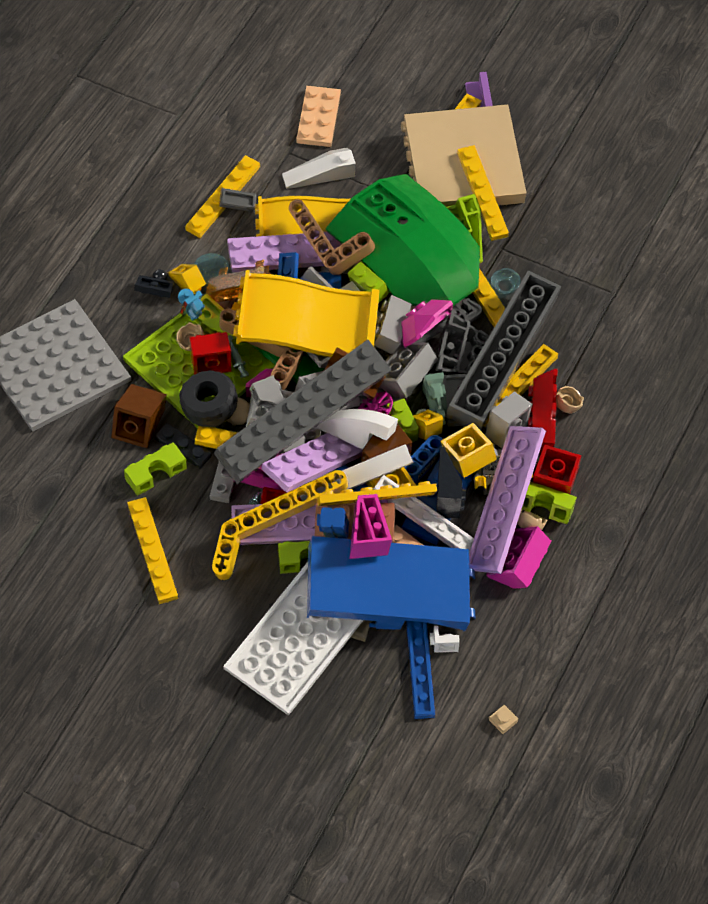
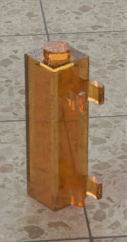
(226, 286)

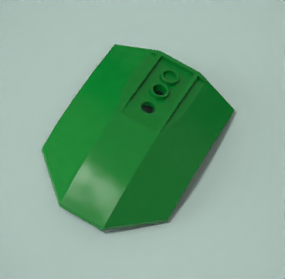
(417, 260)

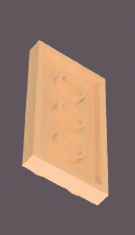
(318, 116)

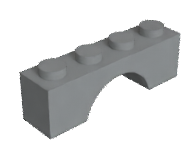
(268, 394)

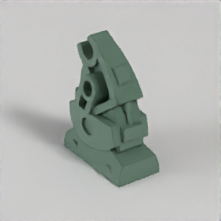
(435, 393)

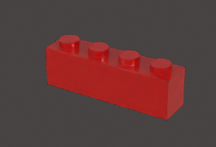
(543, 405)

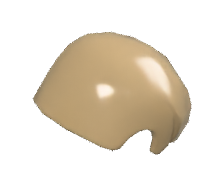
(185, 332)
(568, 399)
(240, 415)
(529, 519)

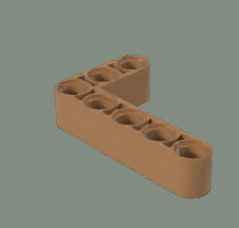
(321, 243)
(286, 354)

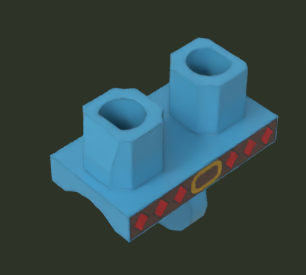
(192, 304)

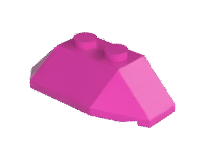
(423, 319)

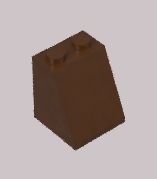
(138, 415)
(378, 446)

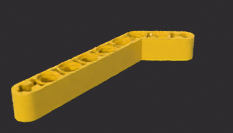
(277, 516)

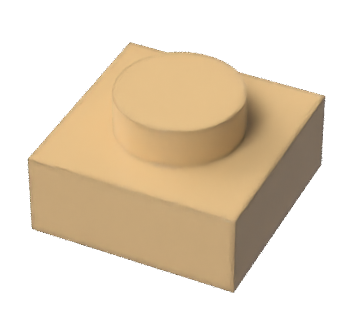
(503, 719)

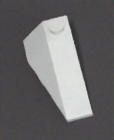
(325, 168)

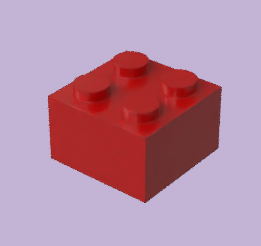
(211, 353)
(557, 469)

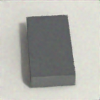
(237, 200)

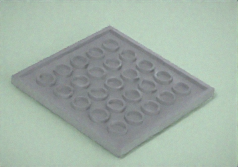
(57, 365)

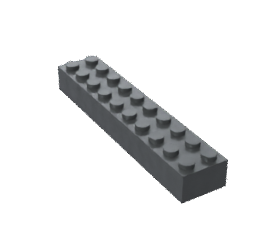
(503, 351)
(302, 411)

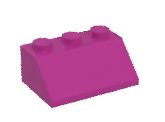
(523, 557)

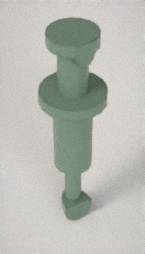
(237, 359)

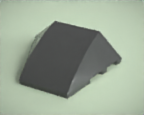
(458, 345)

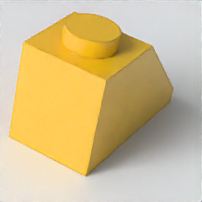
(187, 277)
(429, 424)

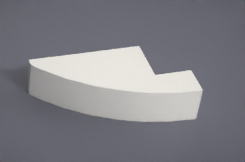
(359, 425)

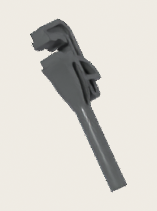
(474, 312)

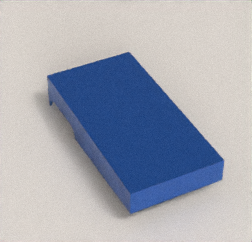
(403, 586)

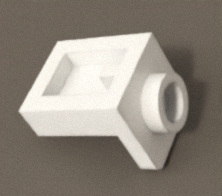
(444, 643)

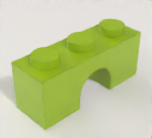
(167, 459)
(557, 502)
(291, 555)

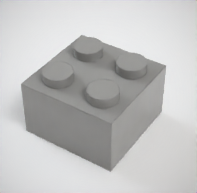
(512, 411)

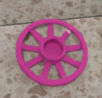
(377, 405)

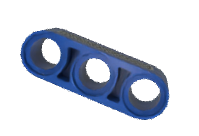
(425, 452)

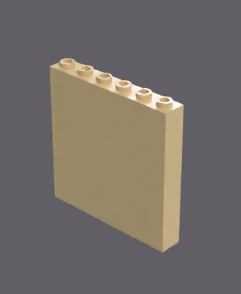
(434, 159)

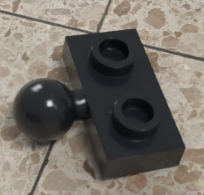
(155, 285)

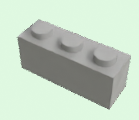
(389, 331)

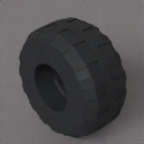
(204, 385)

